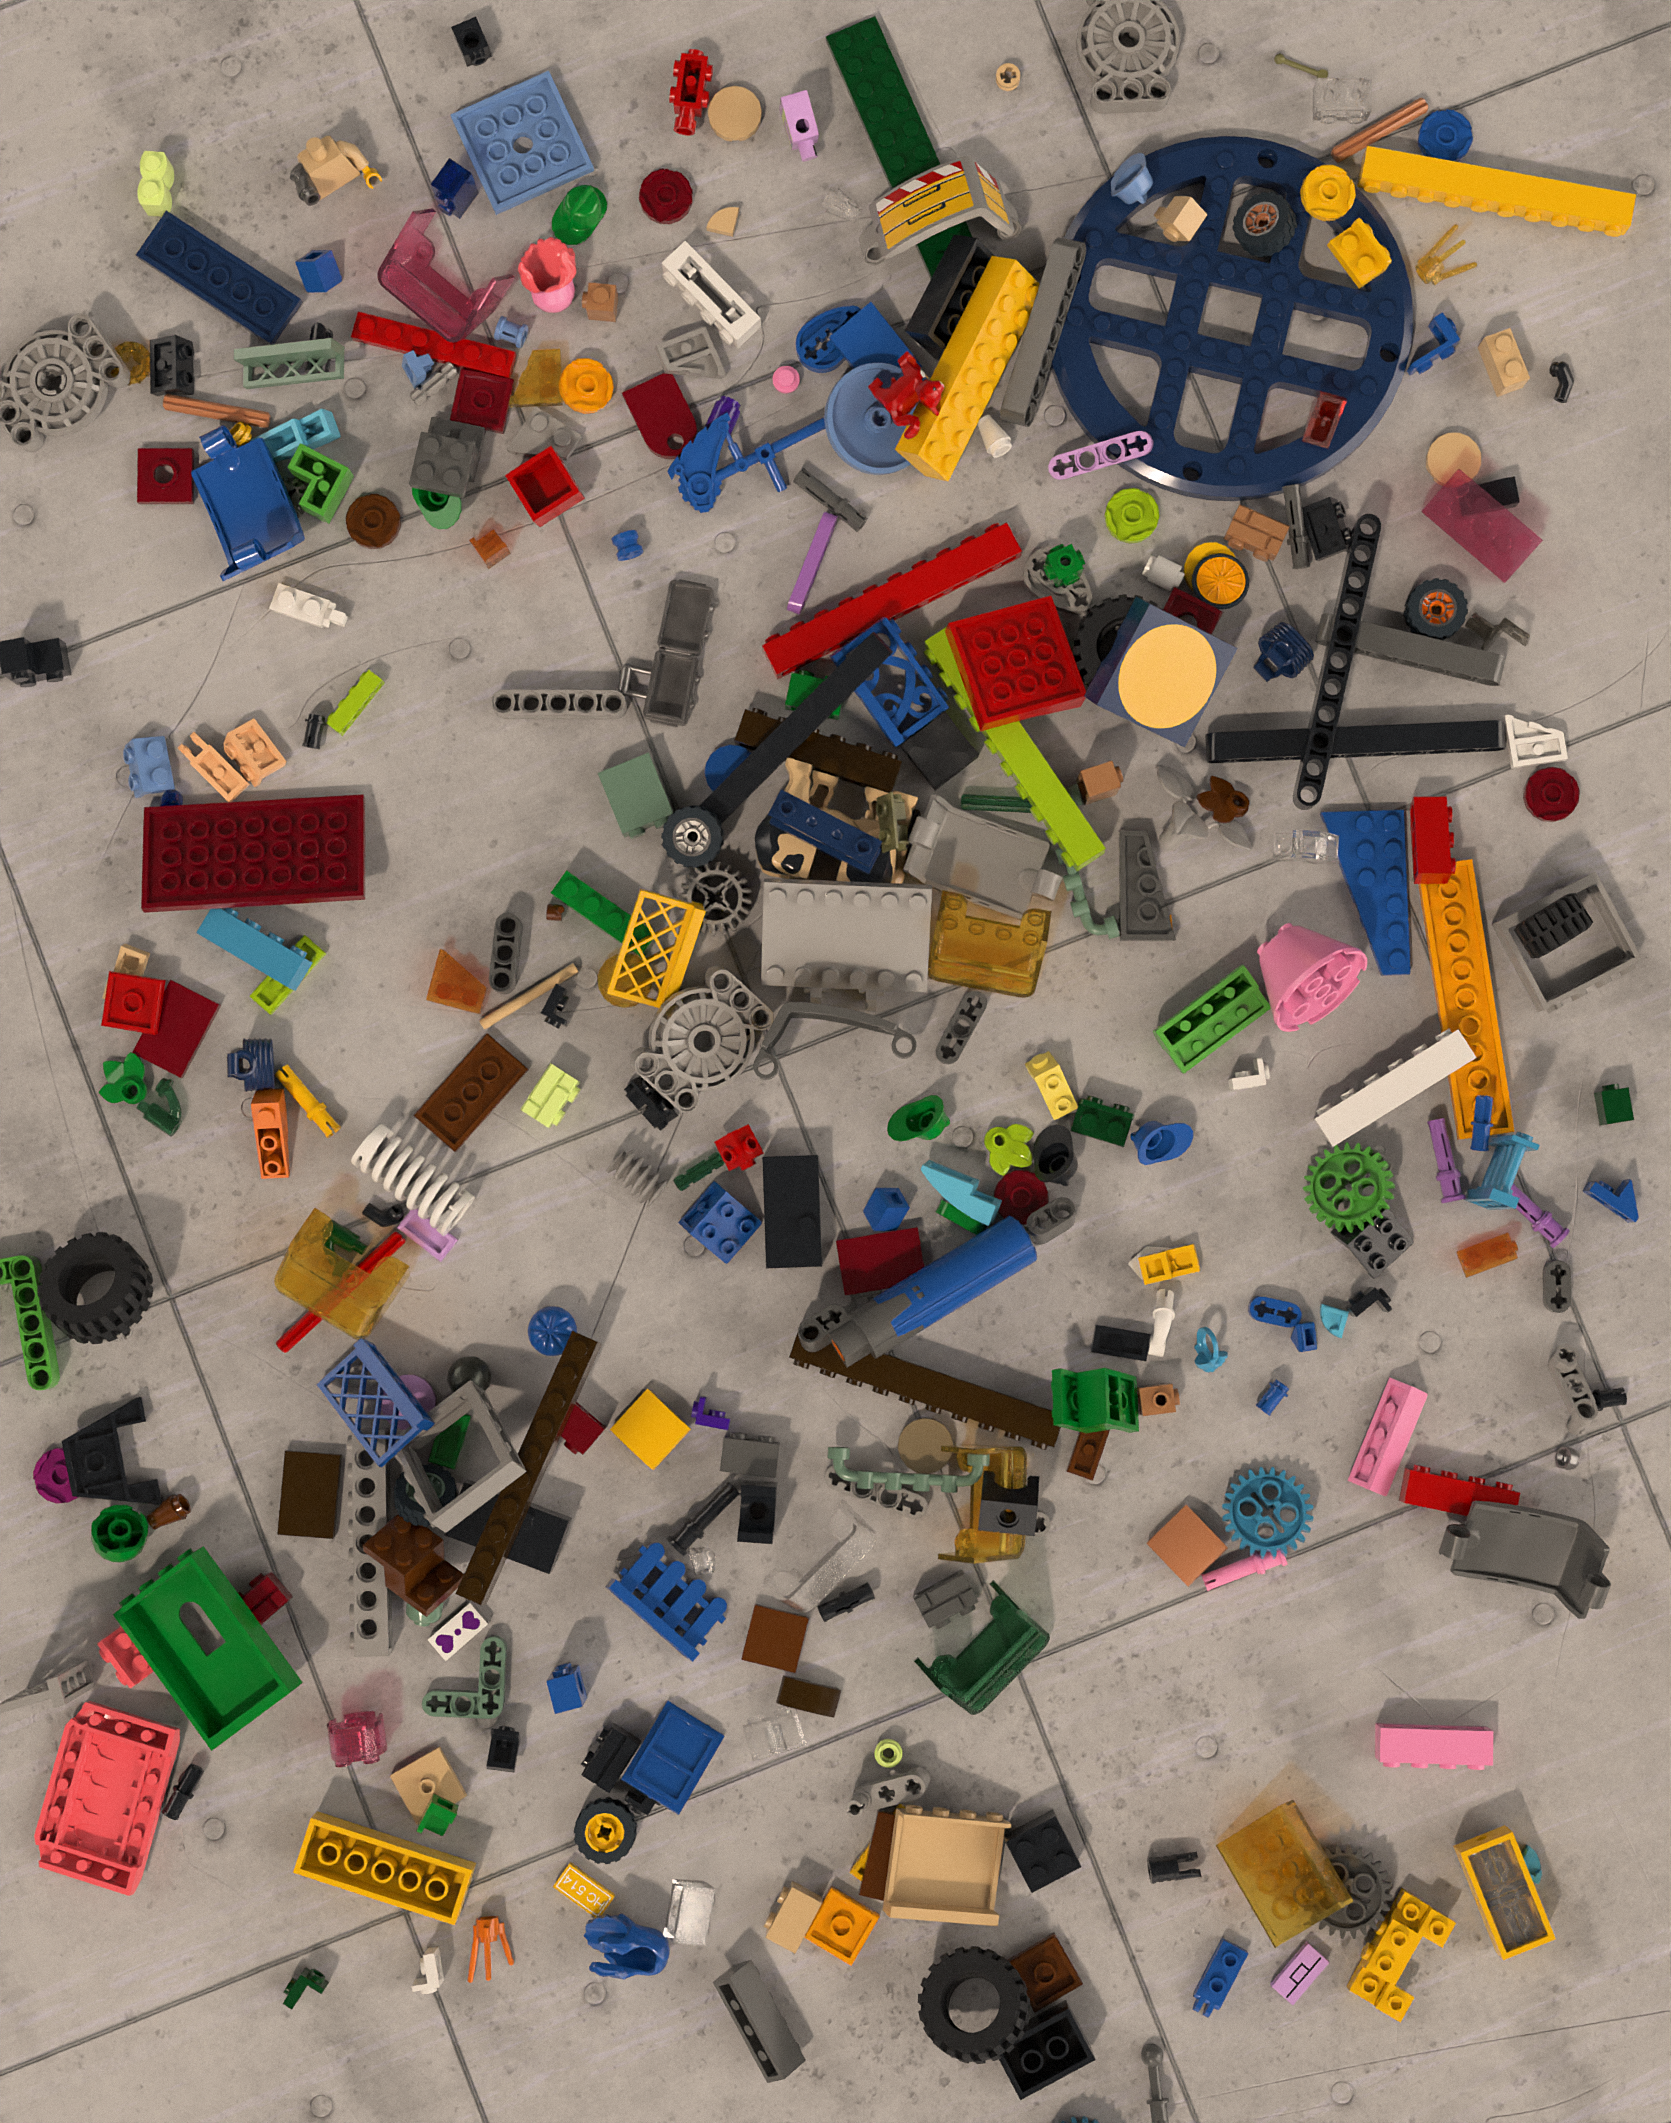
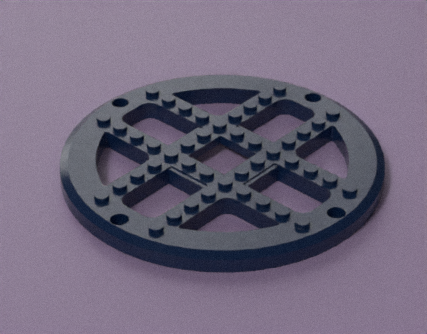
(1237, 470)

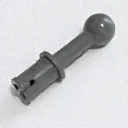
(1152, 2057)

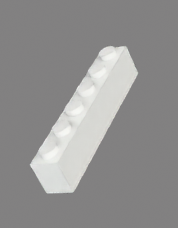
(1395, 1087)

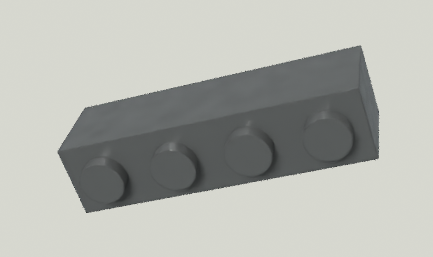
(759, 2021)

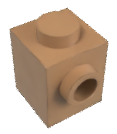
(601, 302)
(1157, 1399)

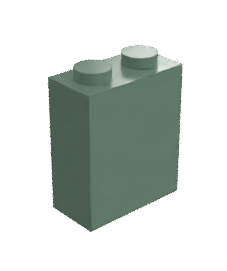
(636, 796)

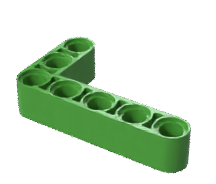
(24, 1311)

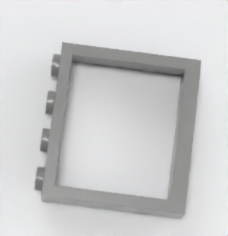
(1610, 917)
(445, 1414)

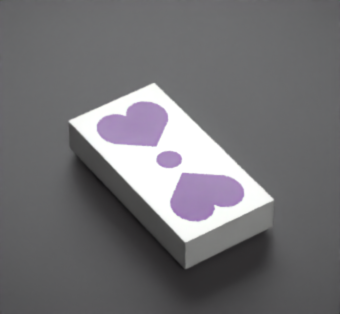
(458, 1631)

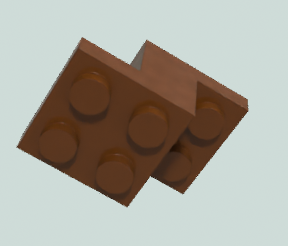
(414, 1564)

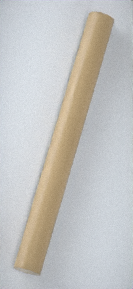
(528, 996)

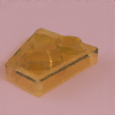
(539, 380)

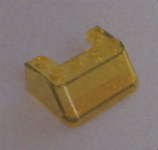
(986, 951)
(333, 1285)

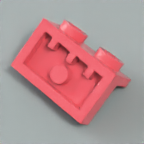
(124, 1657)

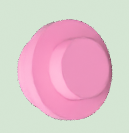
(786, 379)

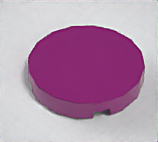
(52, 1477)

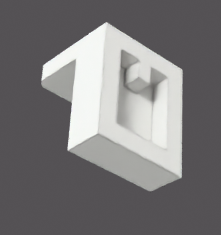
(1247, 1080)
(432, 1968)

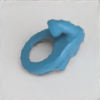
(1206, 1360)

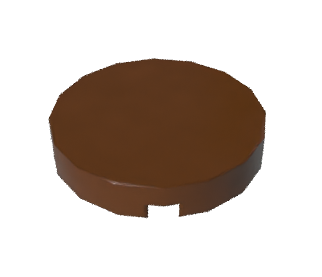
(373, 521)

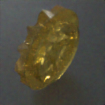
(140, 356)

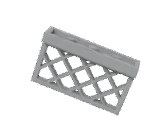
(59, 1688)

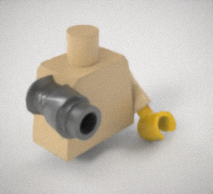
(327, 167)

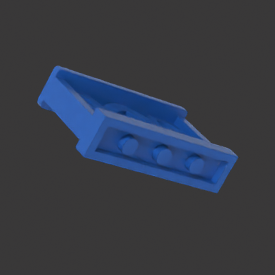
(890, 720)

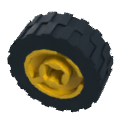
(611, 1815)

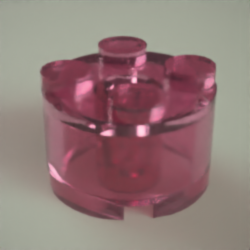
(357, 1738)

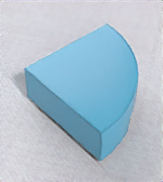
(1333, 1319)
(1532, 1863)

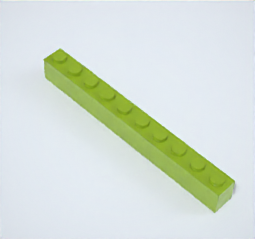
(1027, 767)

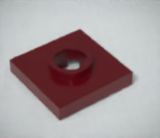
(179, 489)
(1183, 604)

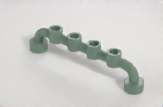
(1073, 882)
(894, 1480)

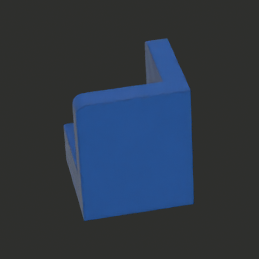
(318, 271)
(886, 1209)

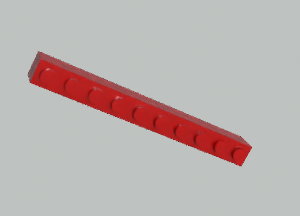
(891, 600)

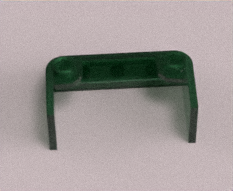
(991, 1658)

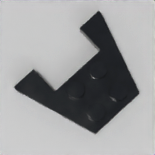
(97, 1463)

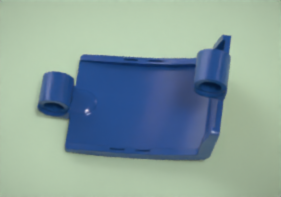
(246, 501)

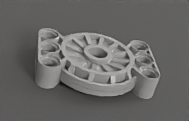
(1126, 69)
(83, 382)
(683, 1020)

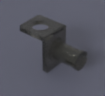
(1491, 633)

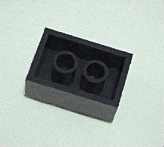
(1047, 2051)

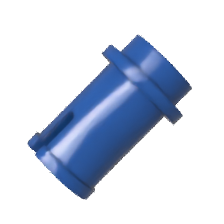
(1272, 1397)

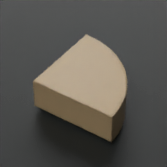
(724, 221)

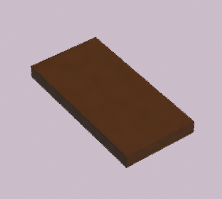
(471, 1092)

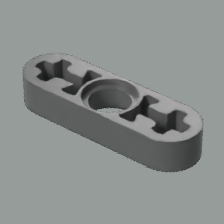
(964, 1005)

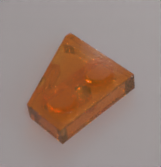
(455, 986)

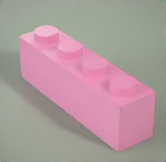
(1434, 1745)

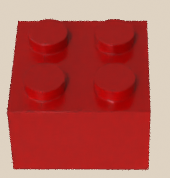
(545, 486)

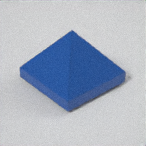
(1304, 1337)

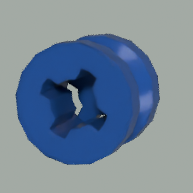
(627, 545)

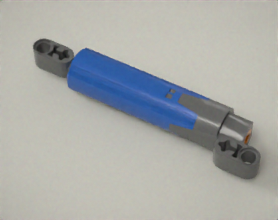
(936, 1288)

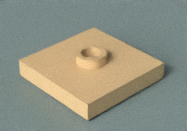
(423, 1778)

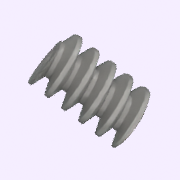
(638, 1177)

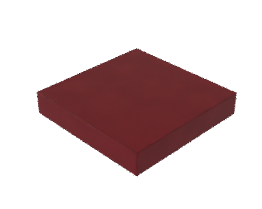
(482, 400)

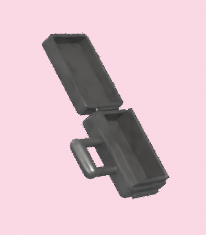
(674, 670)

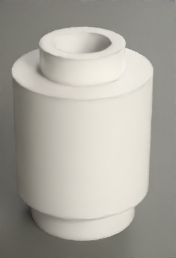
(1163, 572)

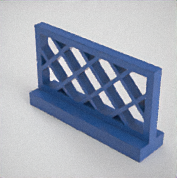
(389, 1383)

